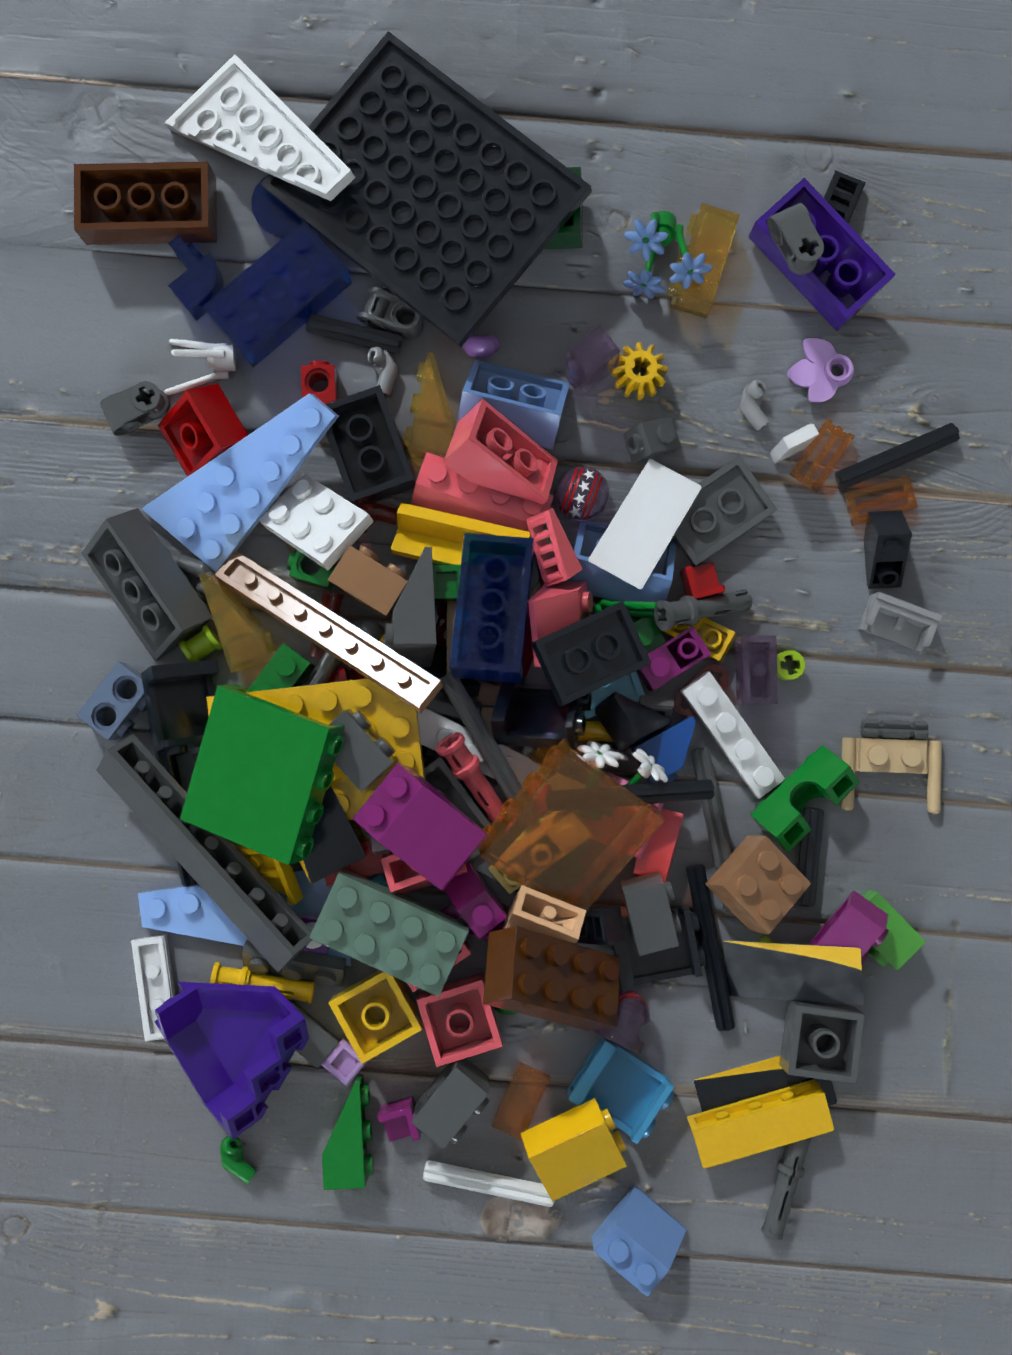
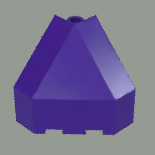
(232, 1046)

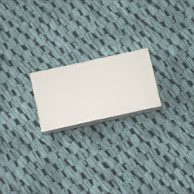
(794, 443)

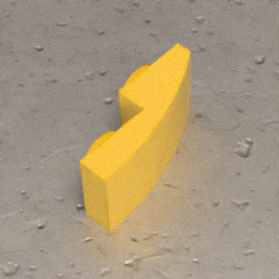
(715, 636)

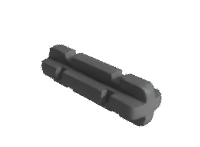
(894, 729)

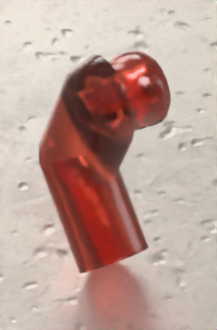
(380, 513)

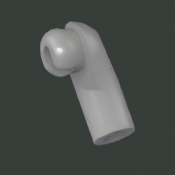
(751, 403)

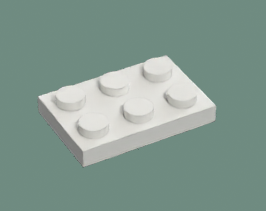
(316, 521)

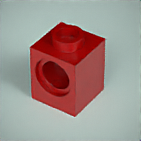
(318, 371)

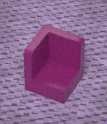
(398, 1118)

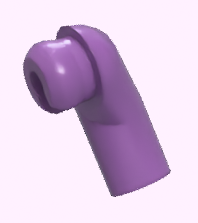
(481, 346)

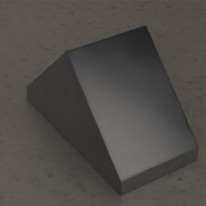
(629, 721)

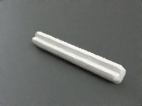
(486, 1183)

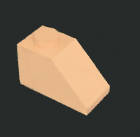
(545, 915)

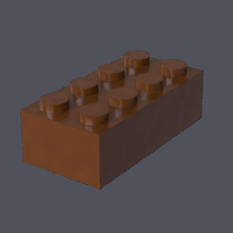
(145, 202)
(551, 979)

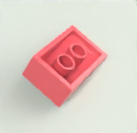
(500, 455)

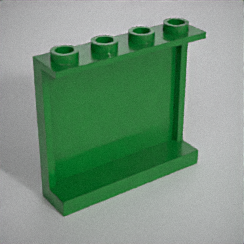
(262, 775)

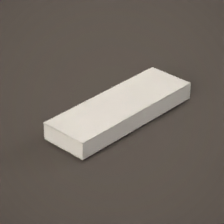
(153, 979)

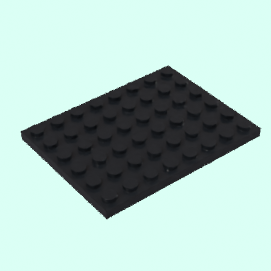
(442, 191)

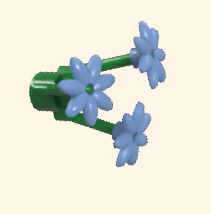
(651, 239)

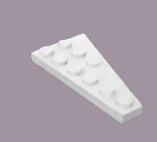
(251, 124)

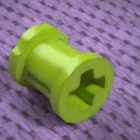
(201, 644)

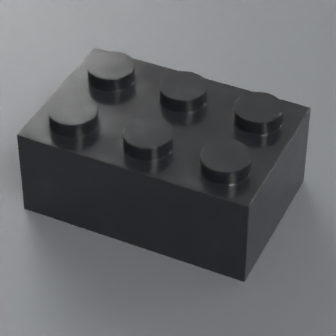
(368, 448)

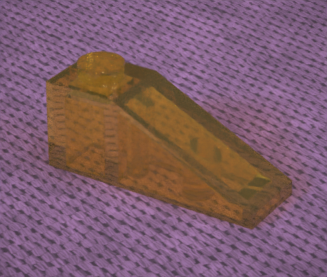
(238, 629)

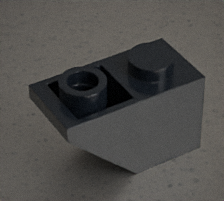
(886, 548)

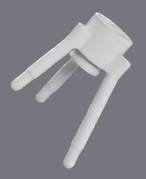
(219, 357)

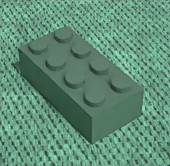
(390, 931)

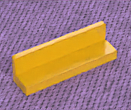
(442, 531)
(760, 1123)

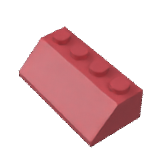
(451, 493)

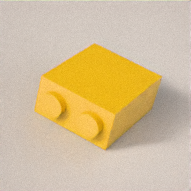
(574, 1149)

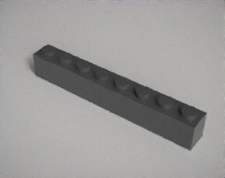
(206, 856)

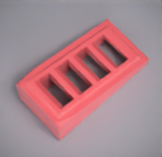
(555, 559)

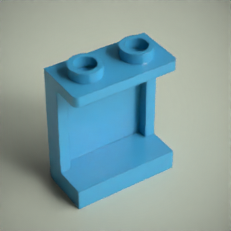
(623, 1085)

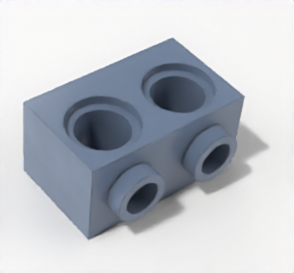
(112, 695)

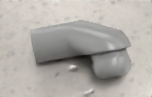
(385, 367)

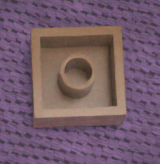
(368, 581)
(758, 884)

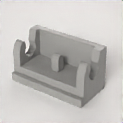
(899, 621)

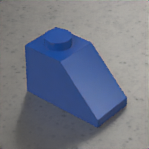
(669, 747)

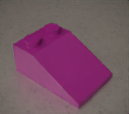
(420, 826)

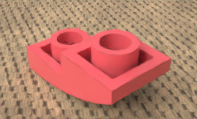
(661, 846)

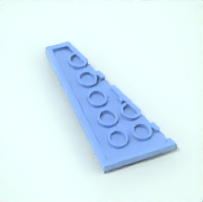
(228, 495)
(195, 914)

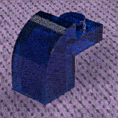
(199, 282)

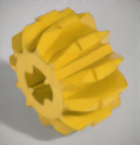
(644, 359)

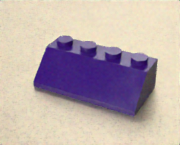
(848, 268)

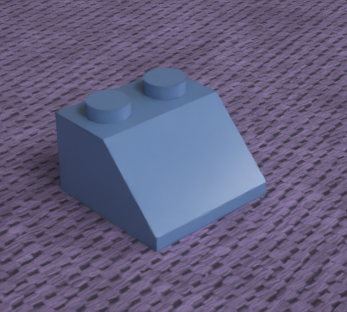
(639, 1240)

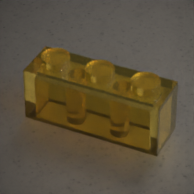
(710, 234)

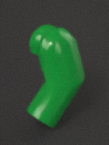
(232, 1159)

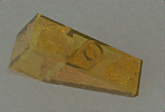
(432, 420)

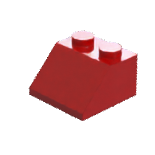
(201, 427)

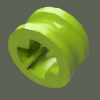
(793, 656)

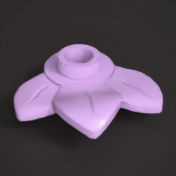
(816, 370)

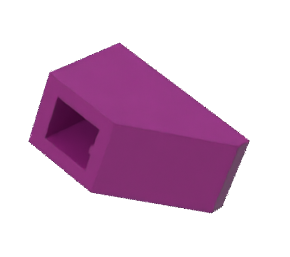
(673, 658)

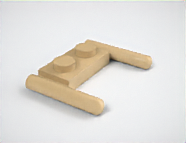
(896, 757)

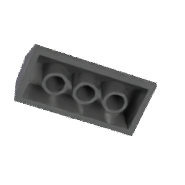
(145, 583)

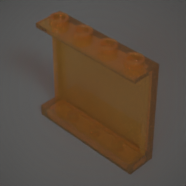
(568, 829)

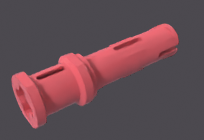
(466, 768)

